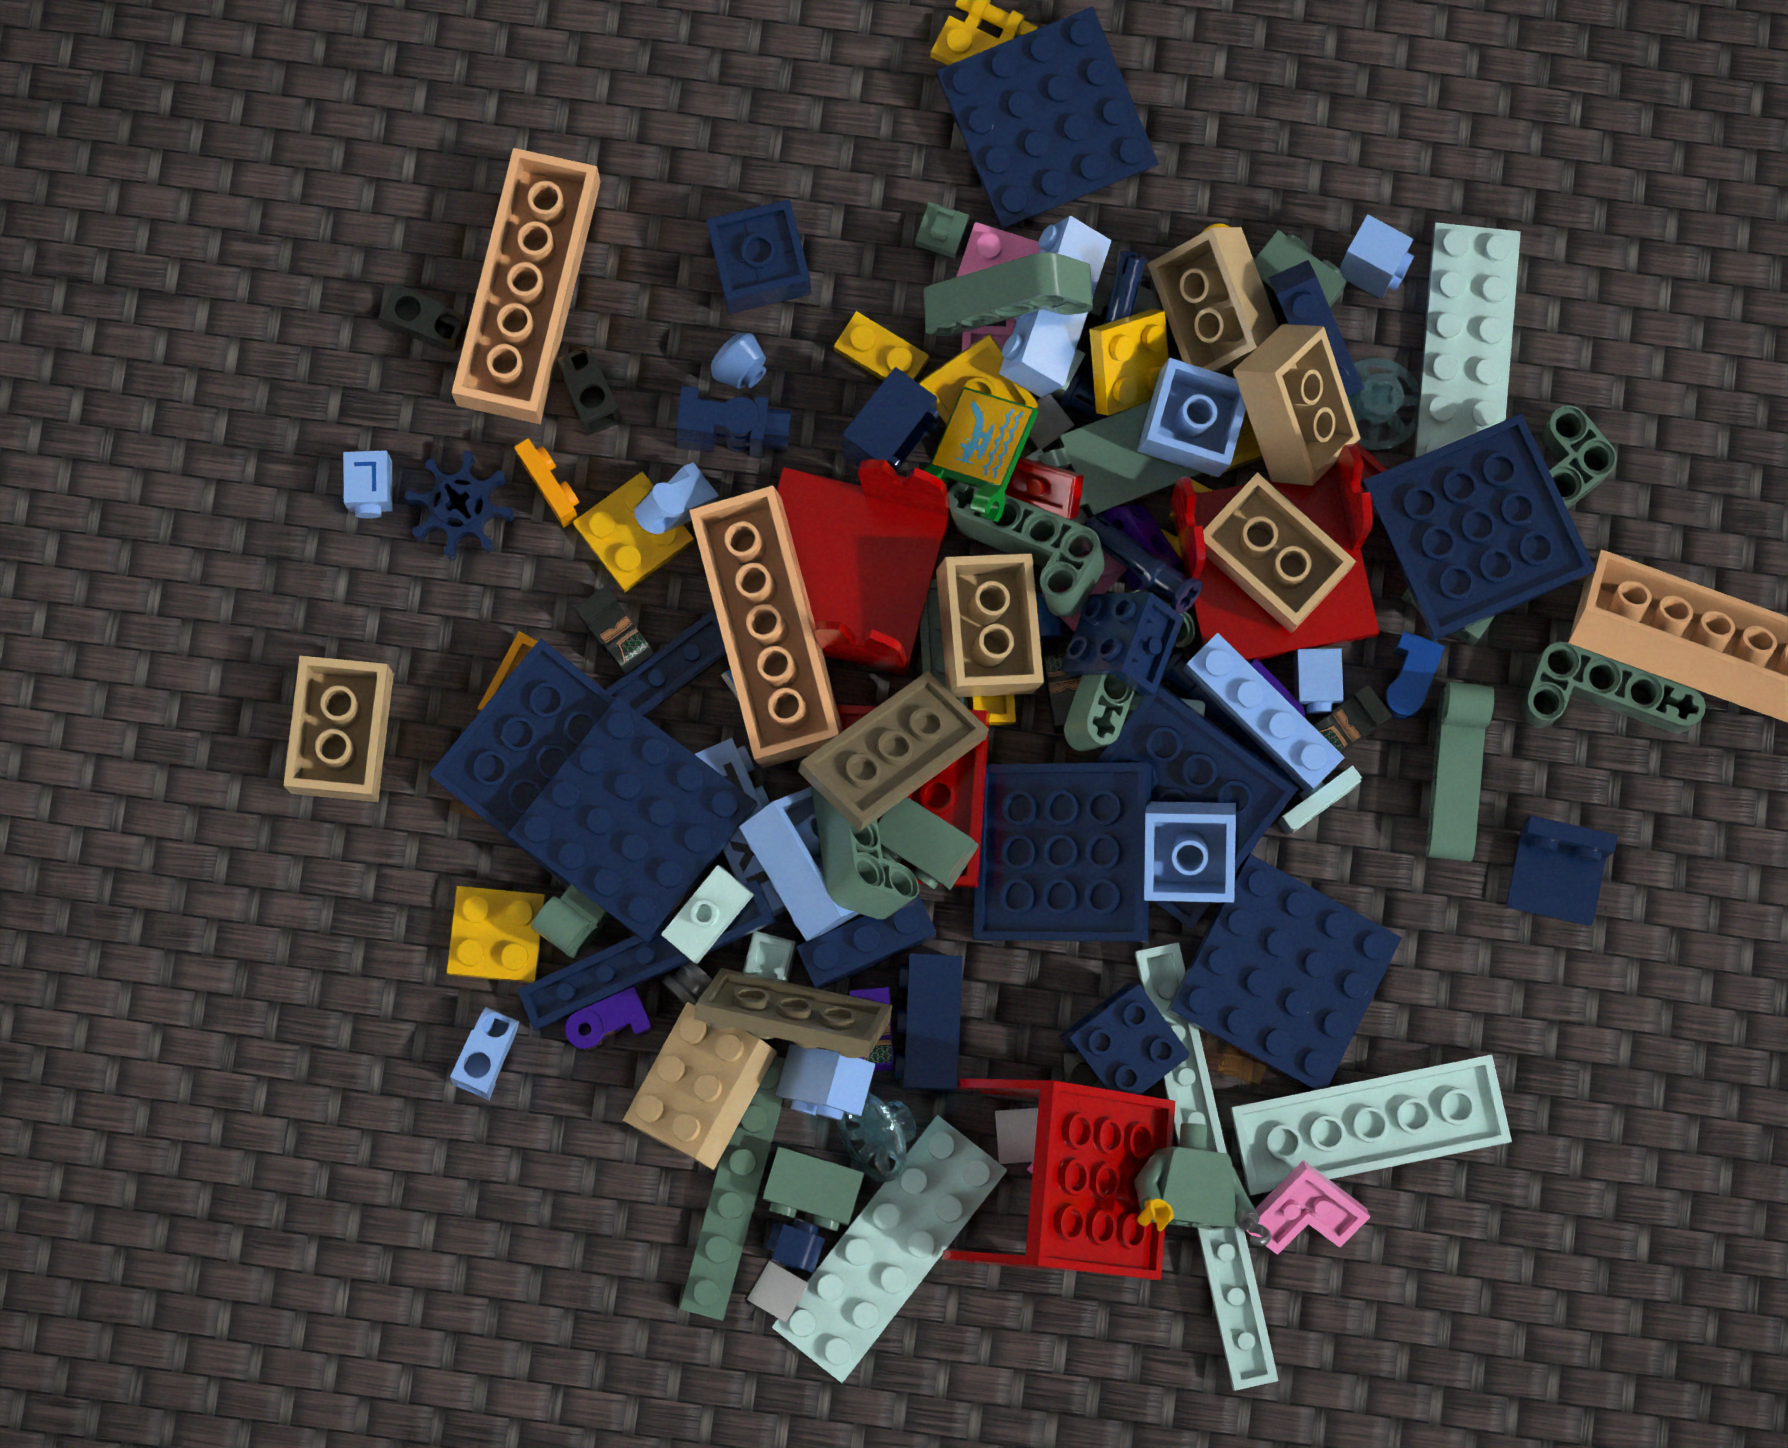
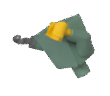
(1195, 1189)

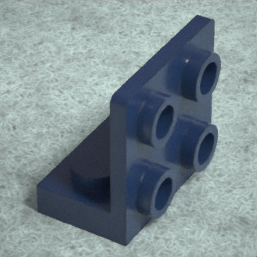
(1124, 638)
(1559, 870)
(1126, 1041)

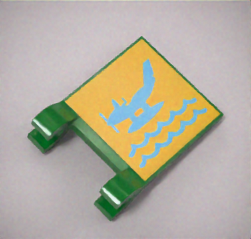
(983, 447)

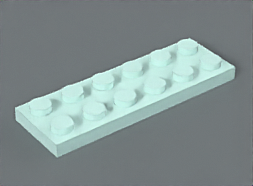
(1466, 333)
(1372, 1123)
(890, 1249)

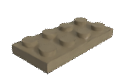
(893, 750)
(793, 1013)

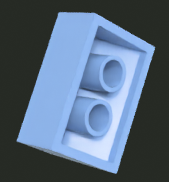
(789, 850)

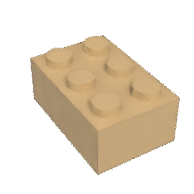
(1214, 299)
(1296, 403)
(1275, 553)
(989, 625)
(338, 728)
(700, 1087)

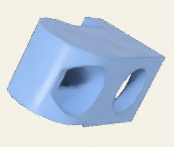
(669, 503)
(484, 1053)

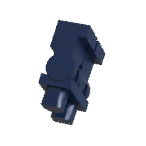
(734, 423)

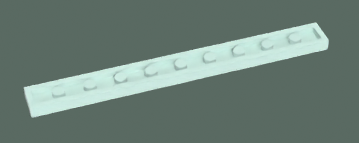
(1225, 1250)

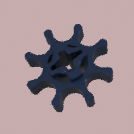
(468, 491)

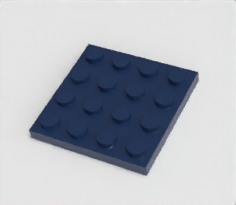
(1046, 118)
(1478, 527)
(522, 738)
(1199, 764)
(632, 820)
(1063, 853)
(1284, 974)

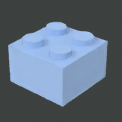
(1193, 418)
(1190, 851)

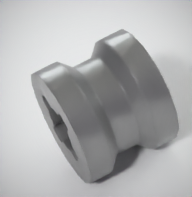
(688, 983)

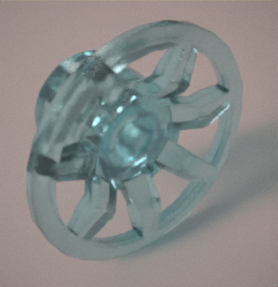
(1381, 401)
(884, 1133)

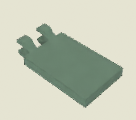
(1111, 464)

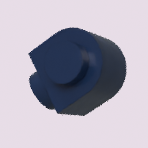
(795, 1245)

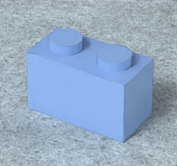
(1377, 258)
(824, 1082)

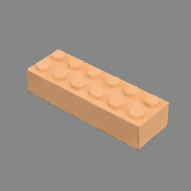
(526, 286)
(766, 626)
(1685, 633)

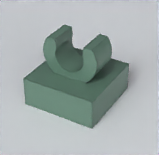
(942, 230)

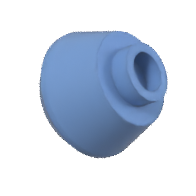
(739, 362)

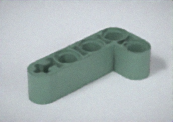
(1008, 291)
(1571, 452)
(1022, 537)
(1615, 697)
(1098, 717)
(1457, 770)
(855, 868)
(570, 922)

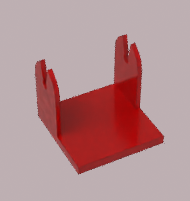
(867, 557)
(1226, 609)
(1084, 1178)

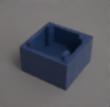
(759, 256)
(891, 422)

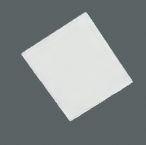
(1016, 1135)
(777, 1291)

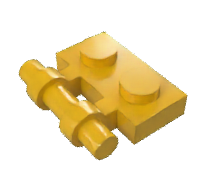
(964, 39)

